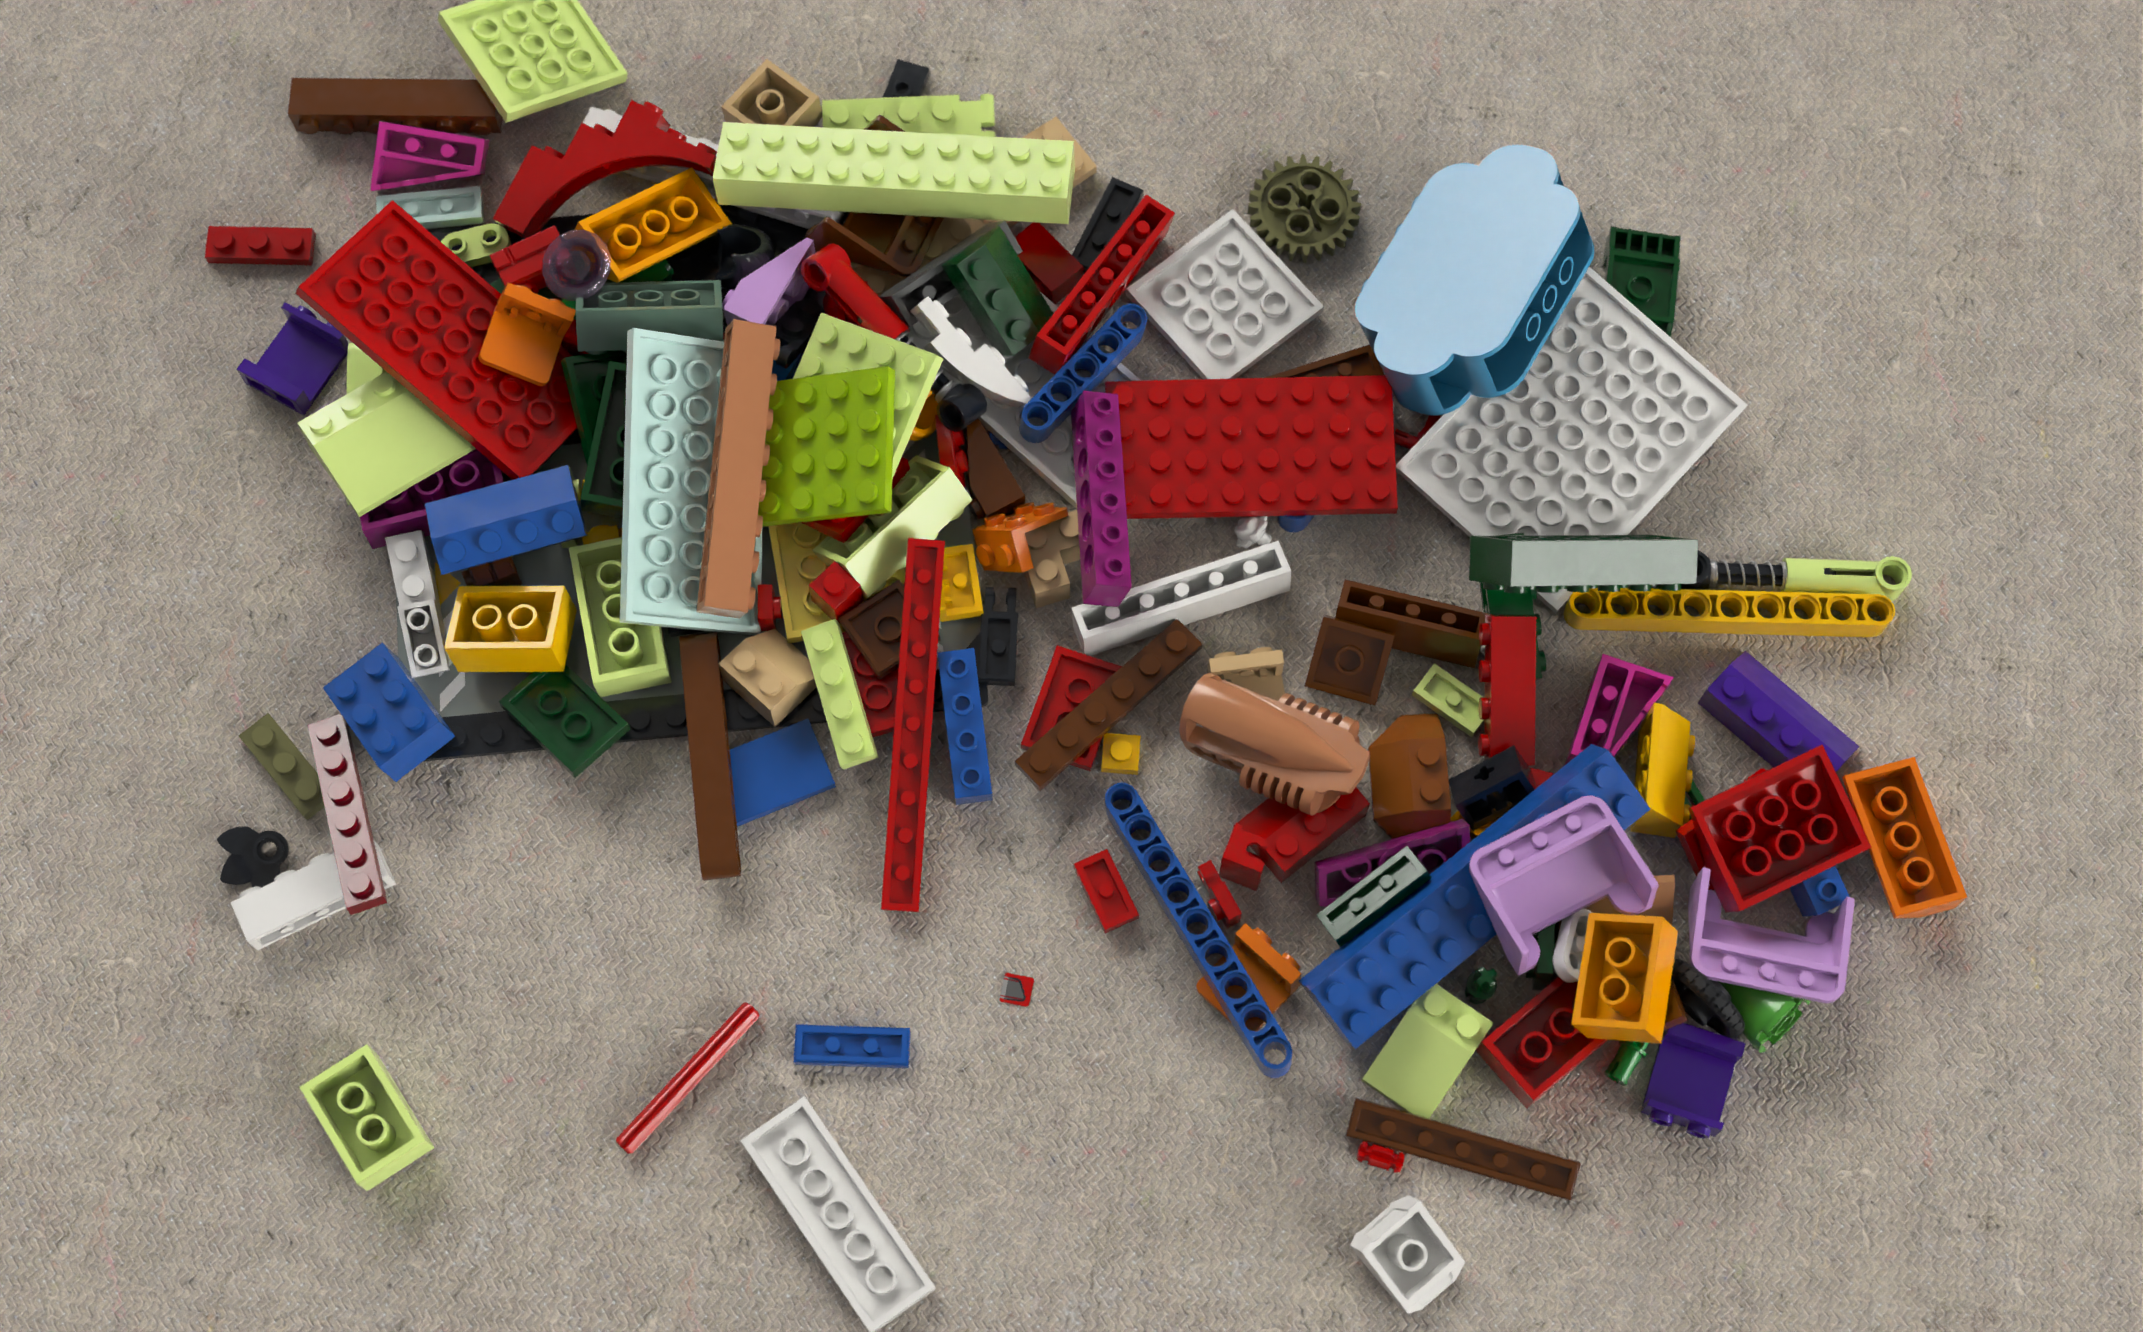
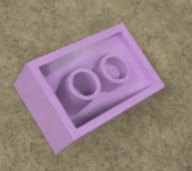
(771, 288)

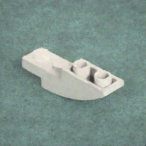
(979, 367)
(418, 604)

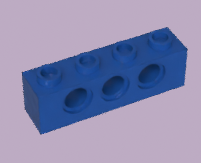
(965, 726)

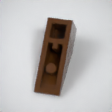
(990, 479)

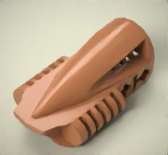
(1276, 746)

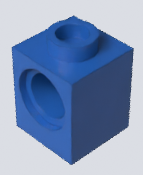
(1819, 893)

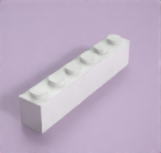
(1184, 597)

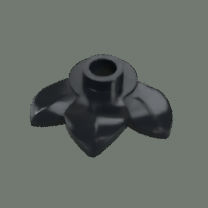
(247, 857)

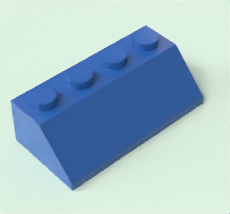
(505, 520)

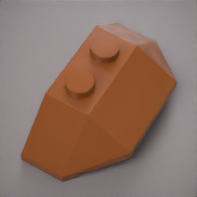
(1410, 776)

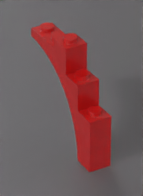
(553, 178)

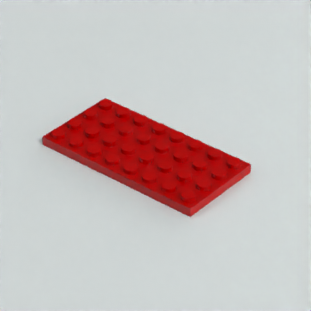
(425, 324)
(1257, 446)

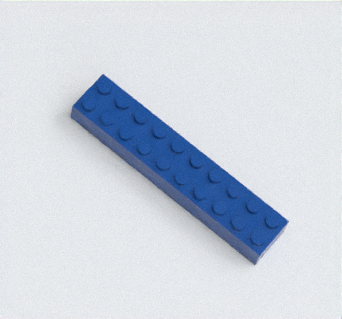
(1445, 917)

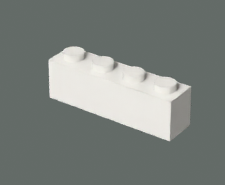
(295, 900)

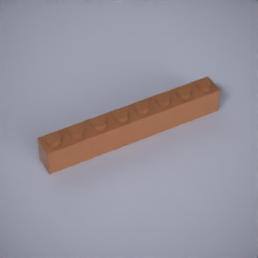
(737, 469)

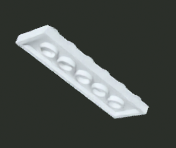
(838, 1215)

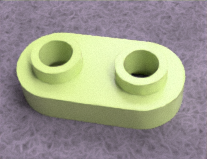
(474, 247)

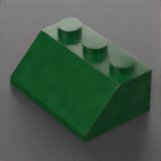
(999, 292)

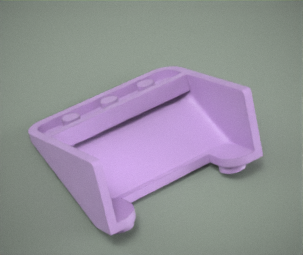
(1556, 871)
(1770, 959)

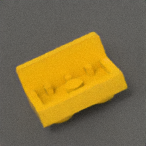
(960, 584)

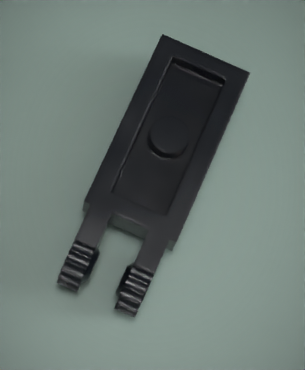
(998, 641)

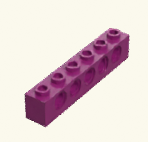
(1101, 499)

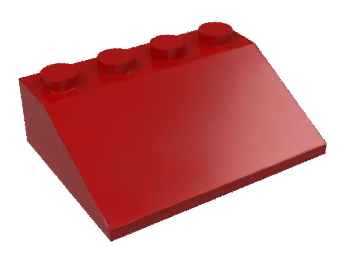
(1776, 830)

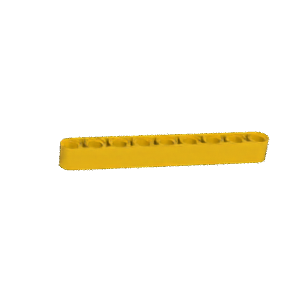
(1743, 603)

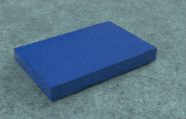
(778, 771)

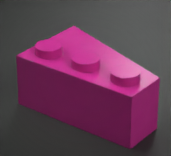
(424, 156)

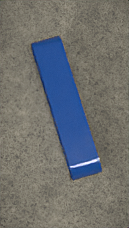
(1088, 358)

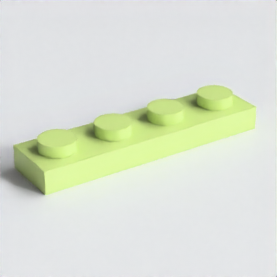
(839, 694)

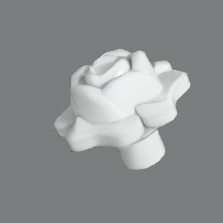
(1252, 531)

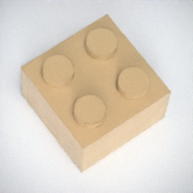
(773, 99)

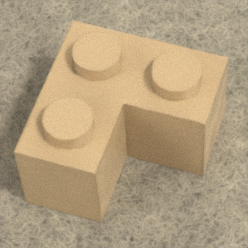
(1050, 549)

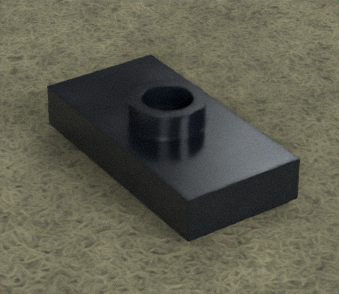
(907, 80)

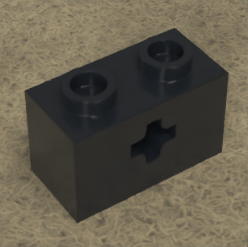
(1492, 787)

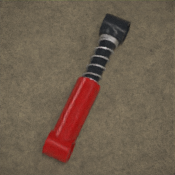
(832, 272)

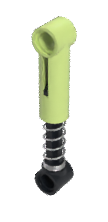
(1807, 575)

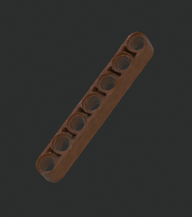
(710, 757)

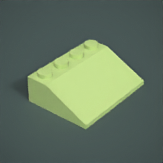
(380, 442)

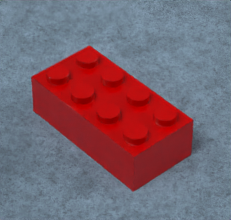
(1538, 1044)

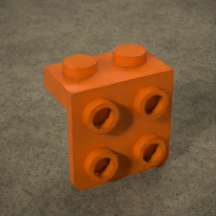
(525, 334)
(1002, 538)
(1272, 973)

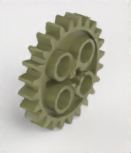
(1331, 195)

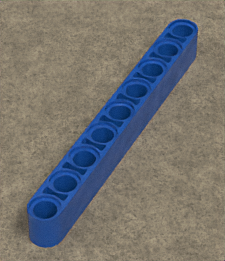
(1201, 945)

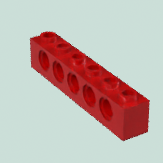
(1101, 285)

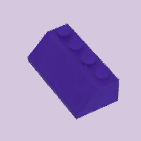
(1771, 715)

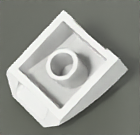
(1408, 1254)

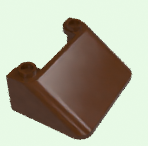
(879, 240)

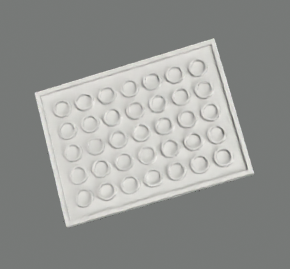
(1585, 436)

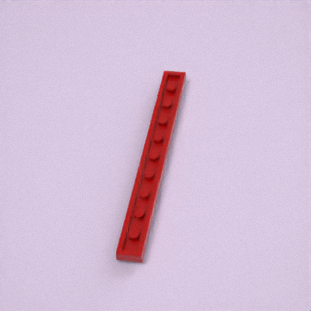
(913, 725)

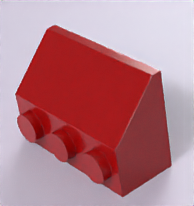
(1299, 837)

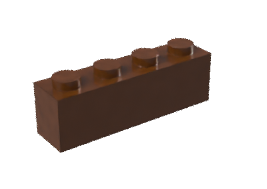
(1418, 623)

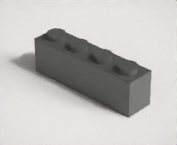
(932, 279)

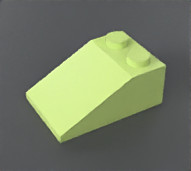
(1427, 1051)

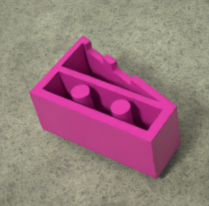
(1616, 704)

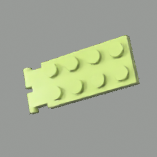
(914, 114)

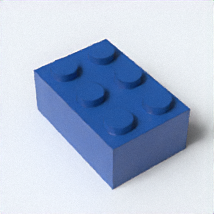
(388, 712)

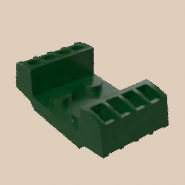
(1644, 271)

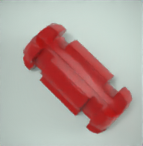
(1380, 1157)

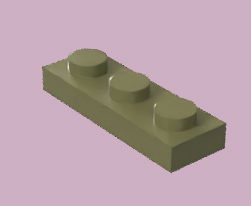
(285, 764)

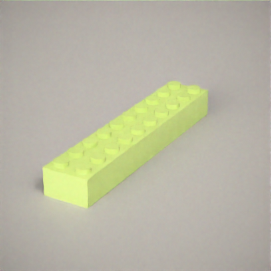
(895, 172)

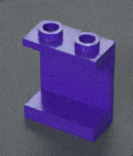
(297, 360)
(1691, 1079)

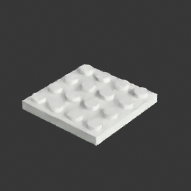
(1224, 299)

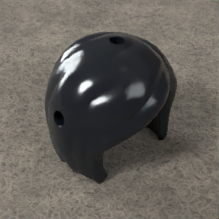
(741, 252)

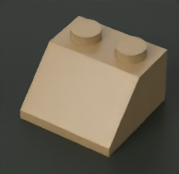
(769, 674)

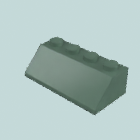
(659, 306)

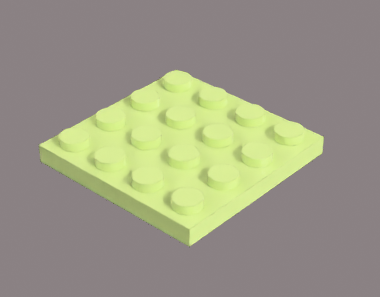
(532, 52)
(846, 347)

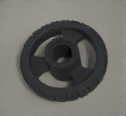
(1706, 1000)

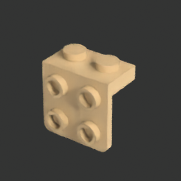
(1255, 671)

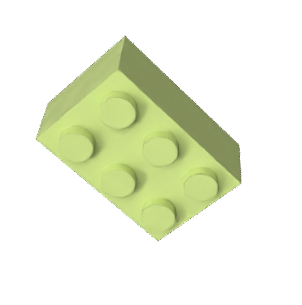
(366, 1117)

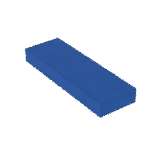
(852, 1046)

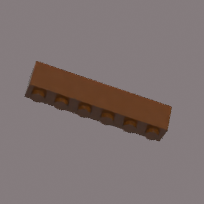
(360, 104)

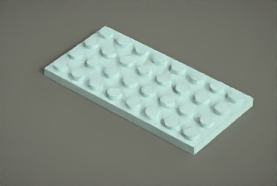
(667, 481)

